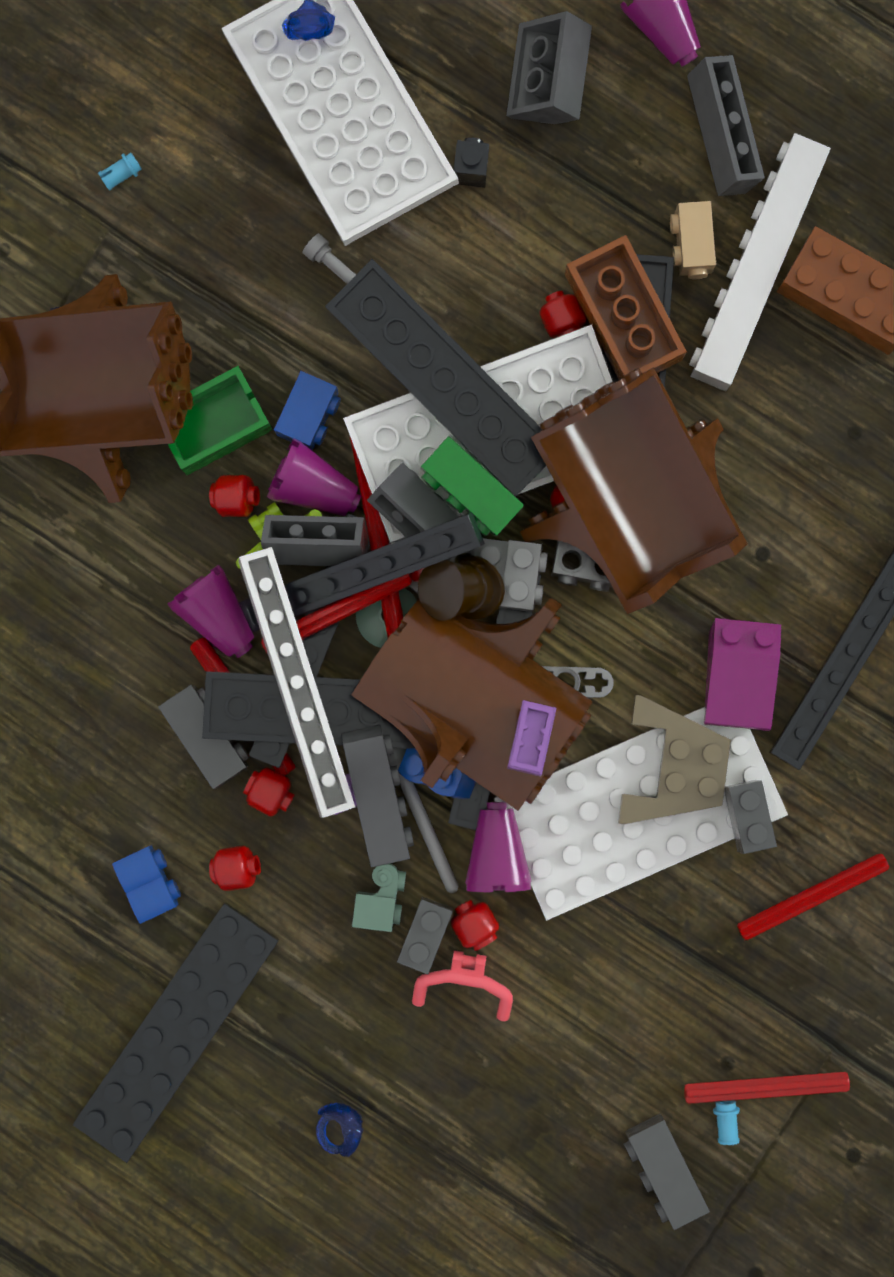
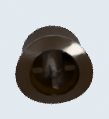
(461, 588)

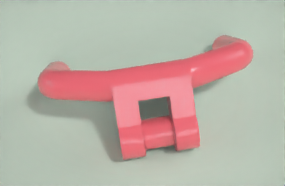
(466, 977)

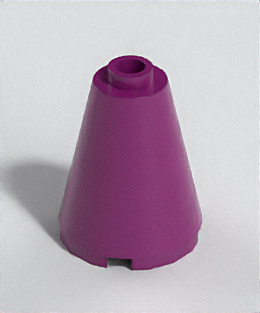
(667, 26)
(312, 483)
(215, 613)
(497, 853)

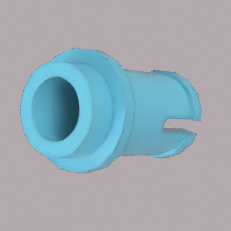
(120, 171)
(727, 1122)

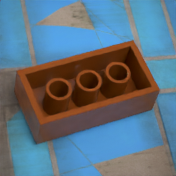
(843, 288)
(624, 309)

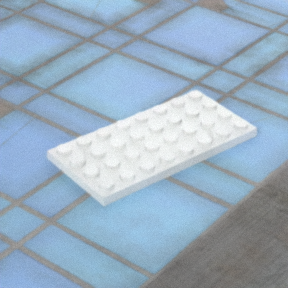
(342, 116)
(537, 379)
(574, 830)

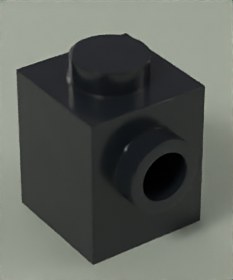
(471, 162)

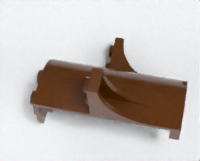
(94, 382)
(636, 488)
(460, 696)

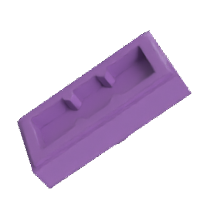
(531, 738)

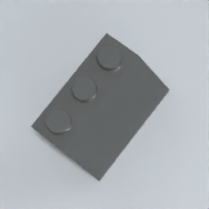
(549, 69)

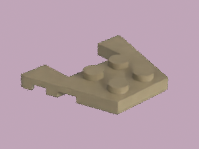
(690, 767)

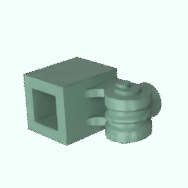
(380, 909)

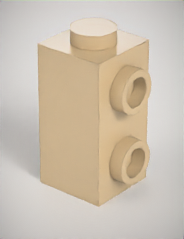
(694, 238)

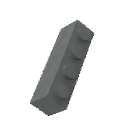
(725, 125)
(376, 795)

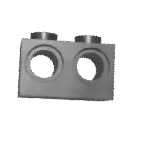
(584, 573)

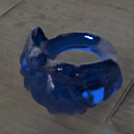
(309, 22)
(350, 1125)

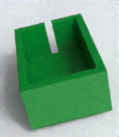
(220, 421)
(470, 487)

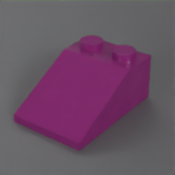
(742, 674)

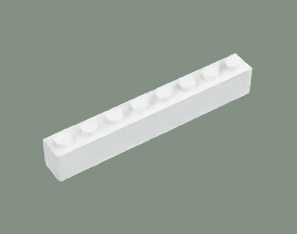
(760, 261)
(296, 682)

